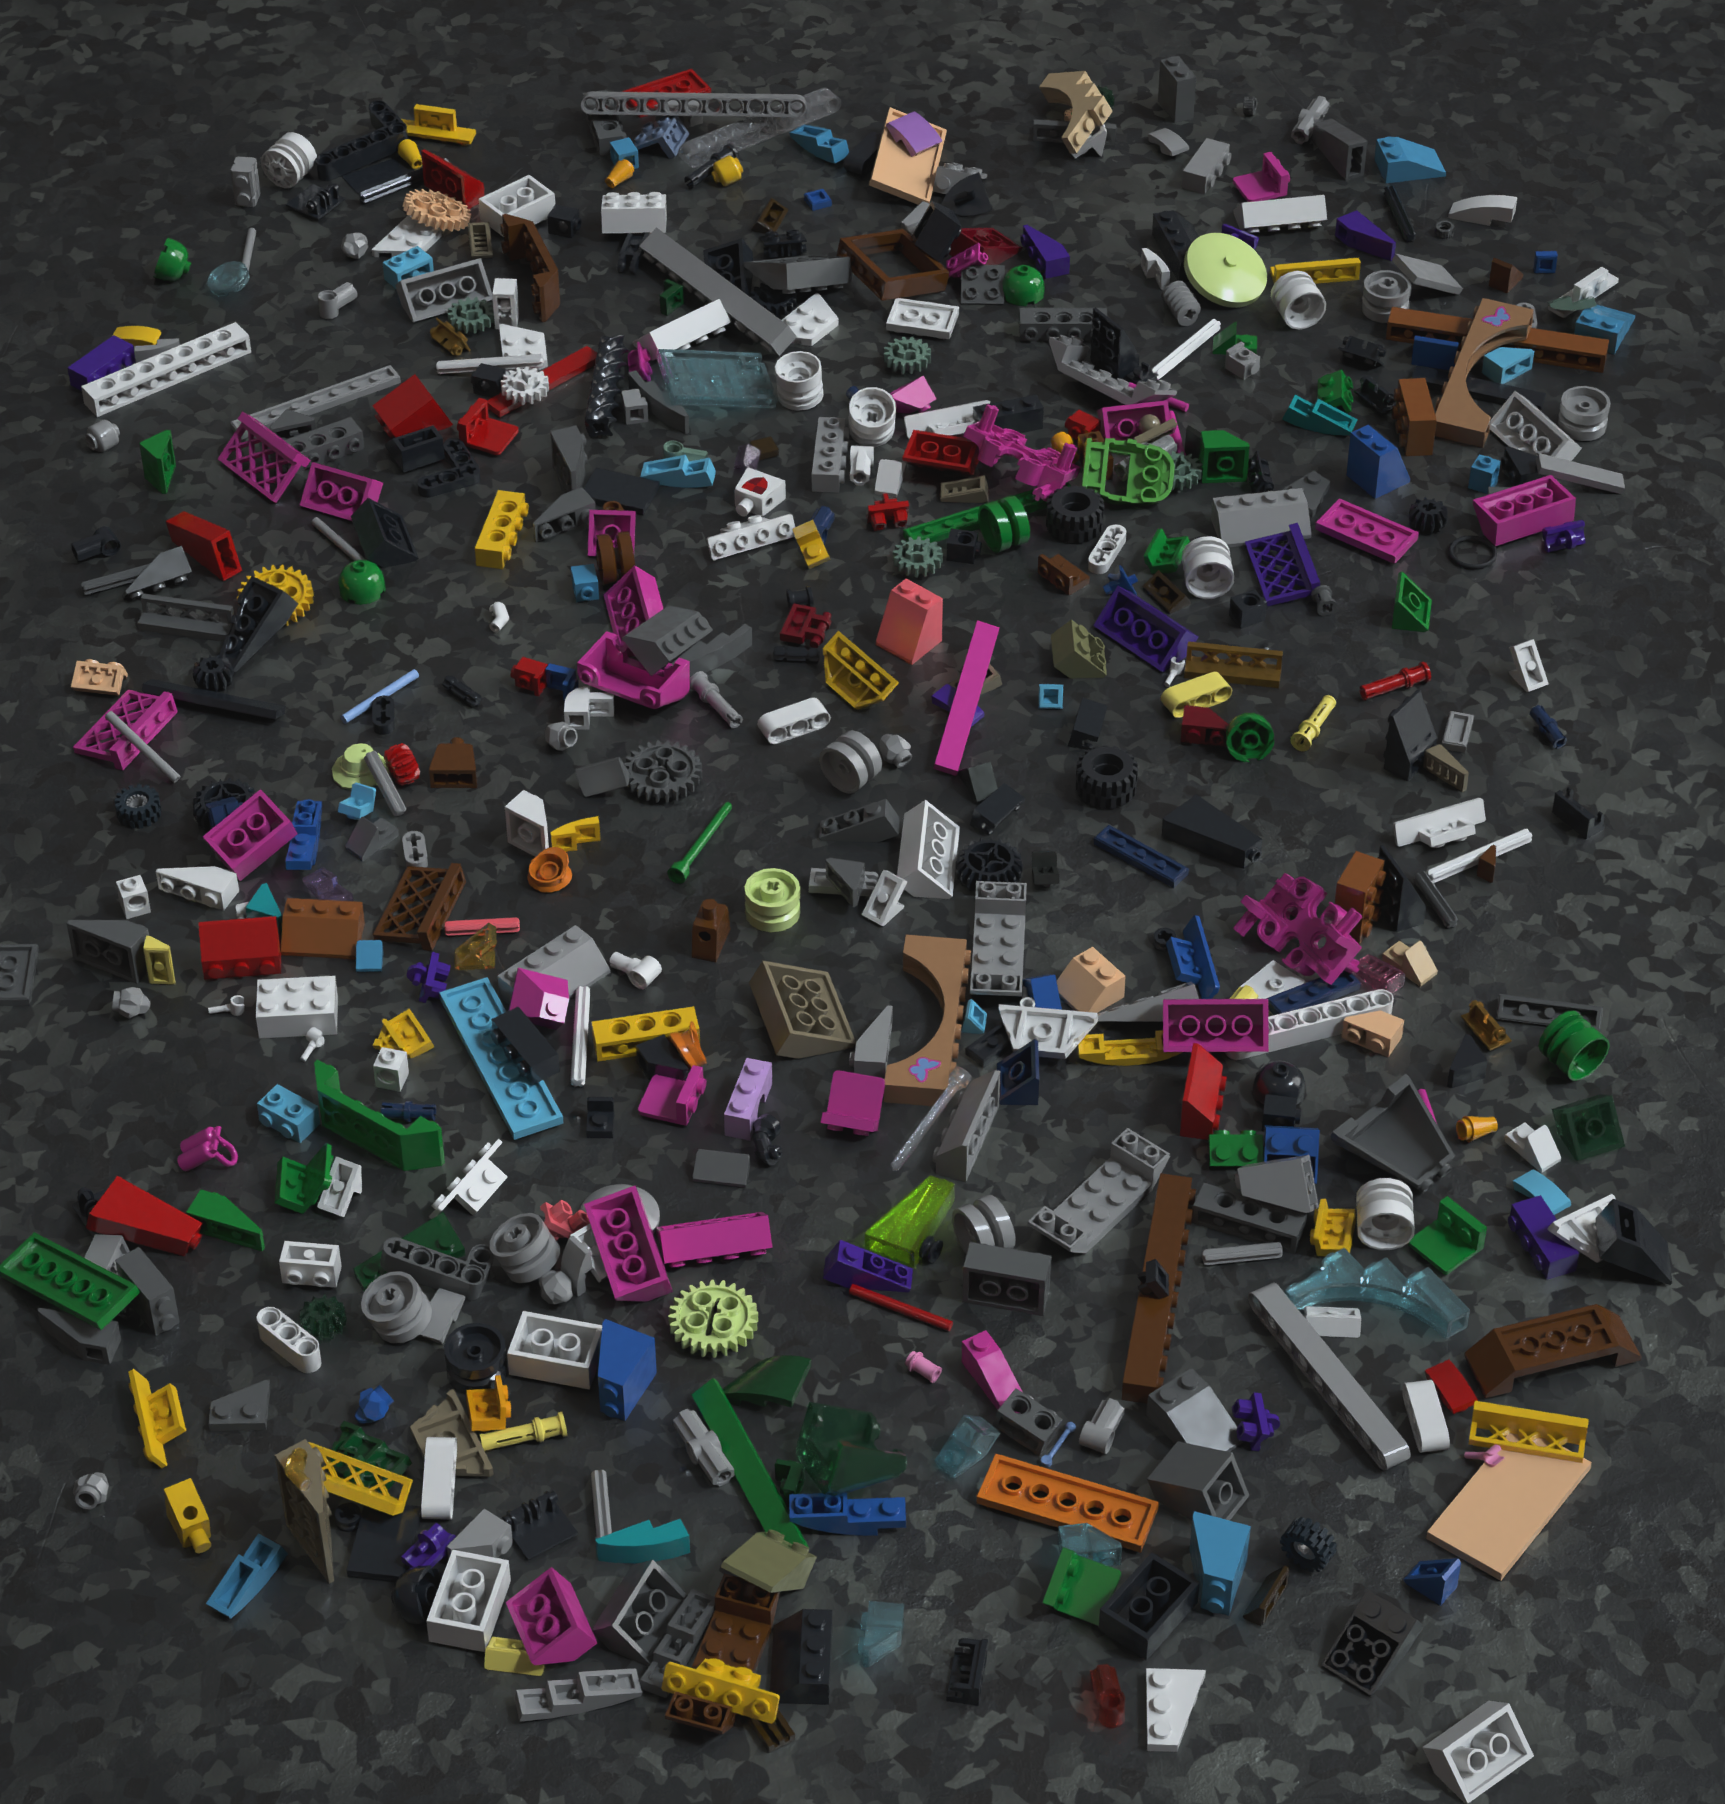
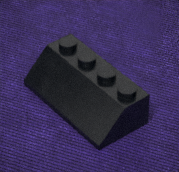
(1174, 238)

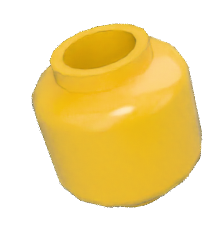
(727, 170)

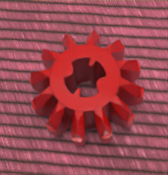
(401, 764)

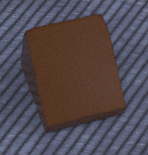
(1487, 864)

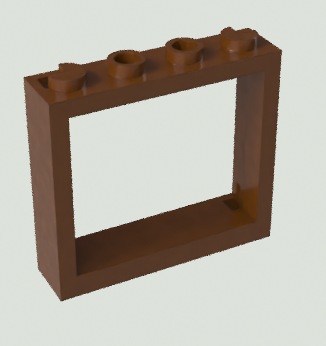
(931, 280)

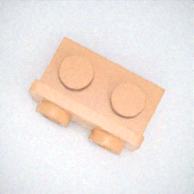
(98, 677)

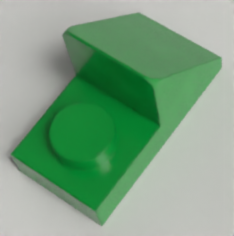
(1228, 338)

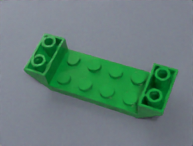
(408, 1149)

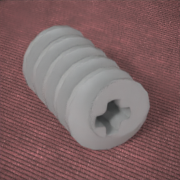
(1181, 302)

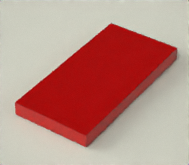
(680, 82)

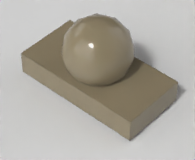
(1153, 430)

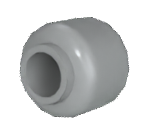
(102, 436)

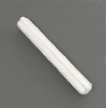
(1186, 348)
(506, 362)
(1472, 858)
(580, 1036)

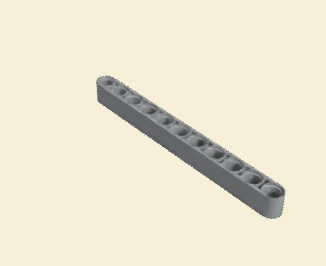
(702, 98)

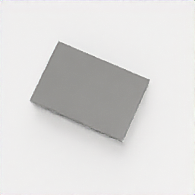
(1427, 274)

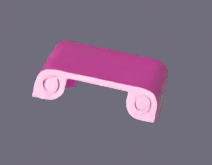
(611, 670)

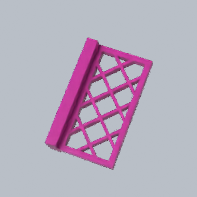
(270, 440)
(147, 726)

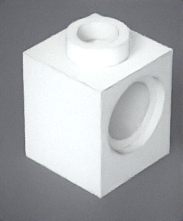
(133, 896)
(391, 1069)

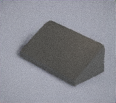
(602, 776)
(721, 1168)

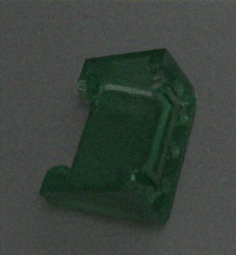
(841, 1451)

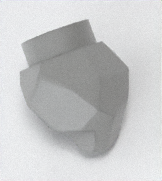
(354, 245)
(560, 736)
(895, 750)
(130, 1002)
(555, 1287)
(91, 1490)

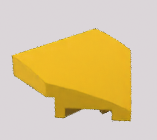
(404, 1034)

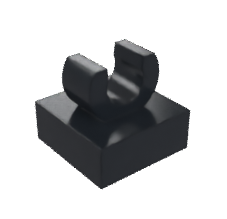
(1141, 374)
(1154, 1280)

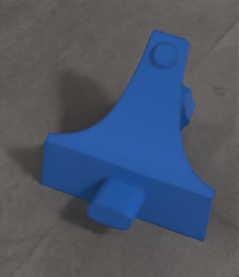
(1120, 580)

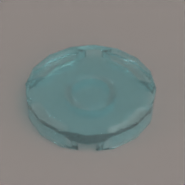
(228, 278)

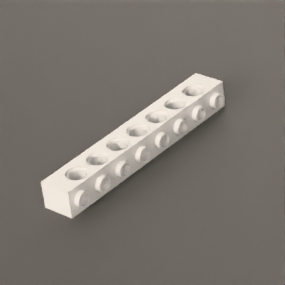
(166, 369)

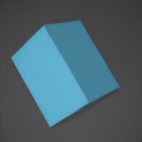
(1051, 696)
(974, 1019)

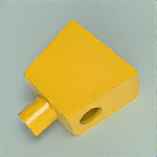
(188, 1515)

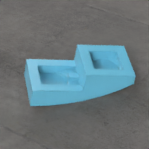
(1536, 1184)

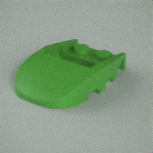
(1148, 477)

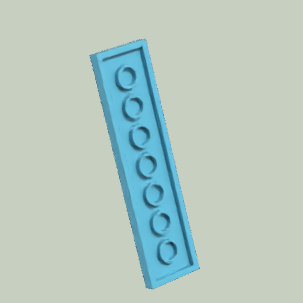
(522, 1105)

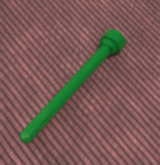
(680, 870)

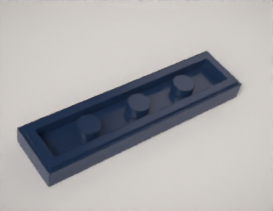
(1141, 856)
(1313, 993)

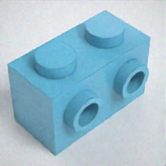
(407, 265)
(288, 1113)

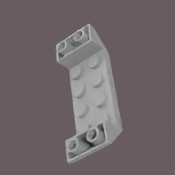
(1070, 360)
(998, 938)
(1105, 1195)

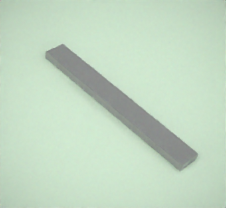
(328, 397)

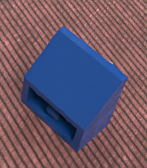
(1289, 1142)

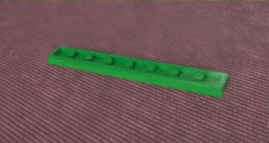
(966, 520)
(746, 1462)

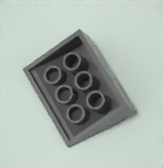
(803, 272)

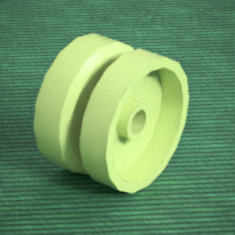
(772, 900)

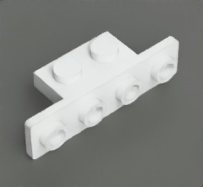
(1591, 285)
(943, 421)
(749, 535)
(1441, 825)
(476, 1186)

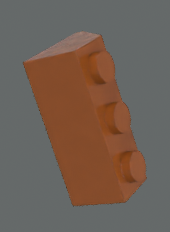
(321, 928)

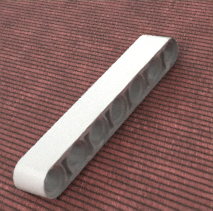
(1318, 1021)

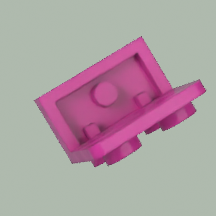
(1264, 184)
(673, 1098)
(854, 1102)

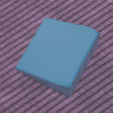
(369, 955)

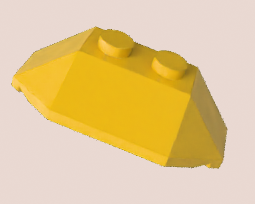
(855, 673)

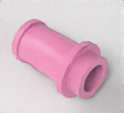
(924, 1367)

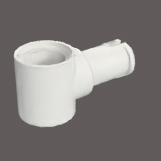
(639, 971)

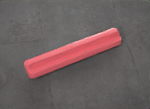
(470, 927)

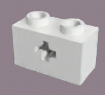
(505, 302)

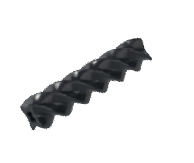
(604, 386)

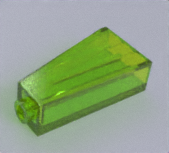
(909, 1222)

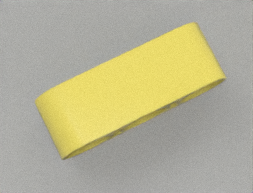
(1200, 691)

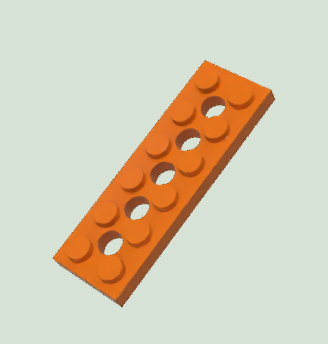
(1062, 1486)

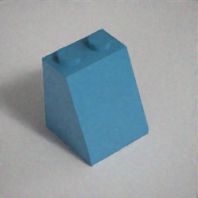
(1218, 1559)

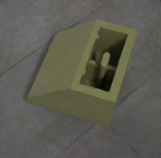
(1078, 652)

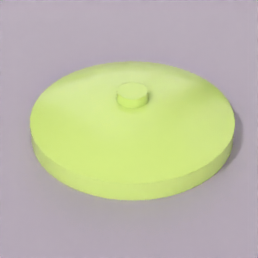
(1225, 270)

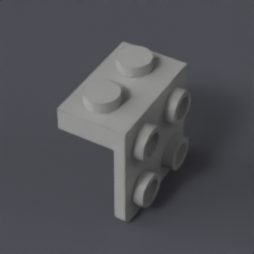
(951, 174)

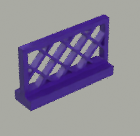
(1304, 566)

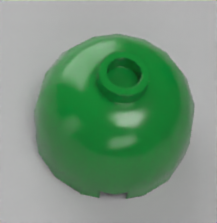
(172, 262)
(1023, 285)
(361, 582)
(1249, 737)

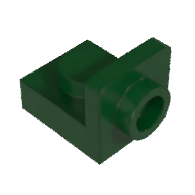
(671, 297)
(791, 1477)

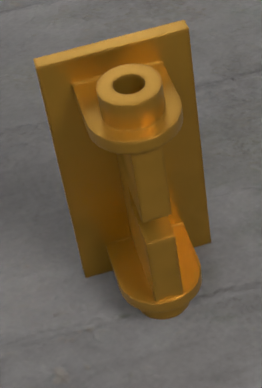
(445, 334)
(1485, 1026)

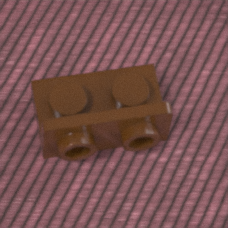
(1062, 573)

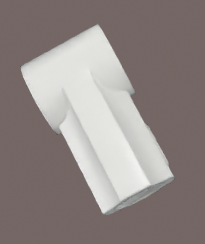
(861, 462)

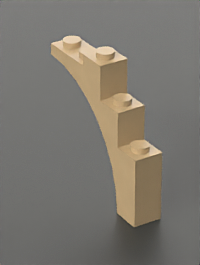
(1088, 105)

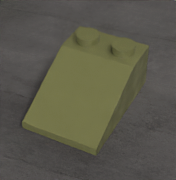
(771, 1562)

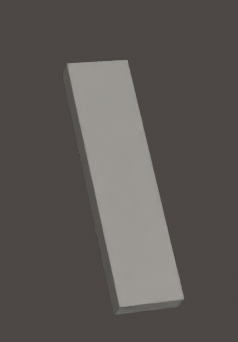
(1580, 473)

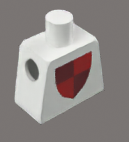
(758, 493)

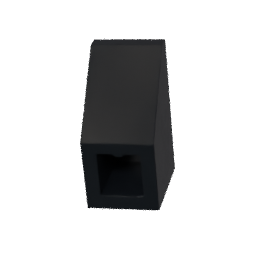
(1520, 466)
(661, 1058)

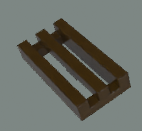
(780, 1740)

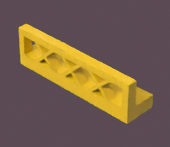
(1322, 271)
(1529, 1426)
(357, 1491)

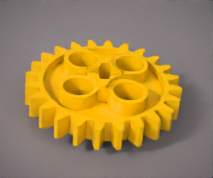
(292, 583)

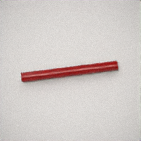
(901, 1307)

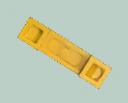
(1123, 1052)

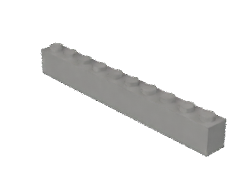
(711, 286)

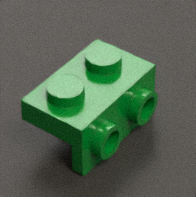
(1336, 390)
(1165, 553)
(1234, 1150)

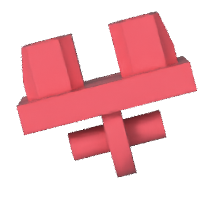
(560, 1219)

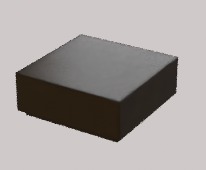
(767, 447)

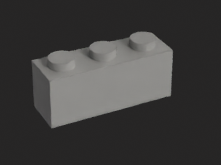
(1206, 166)

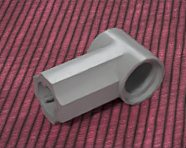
(332, 301)
(1101, 1430)

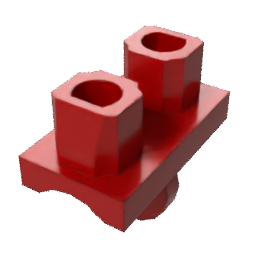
(887, 510)

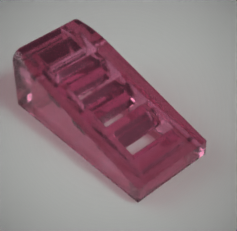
(1395, 977)

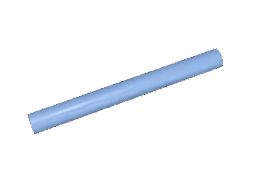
(387, 691)

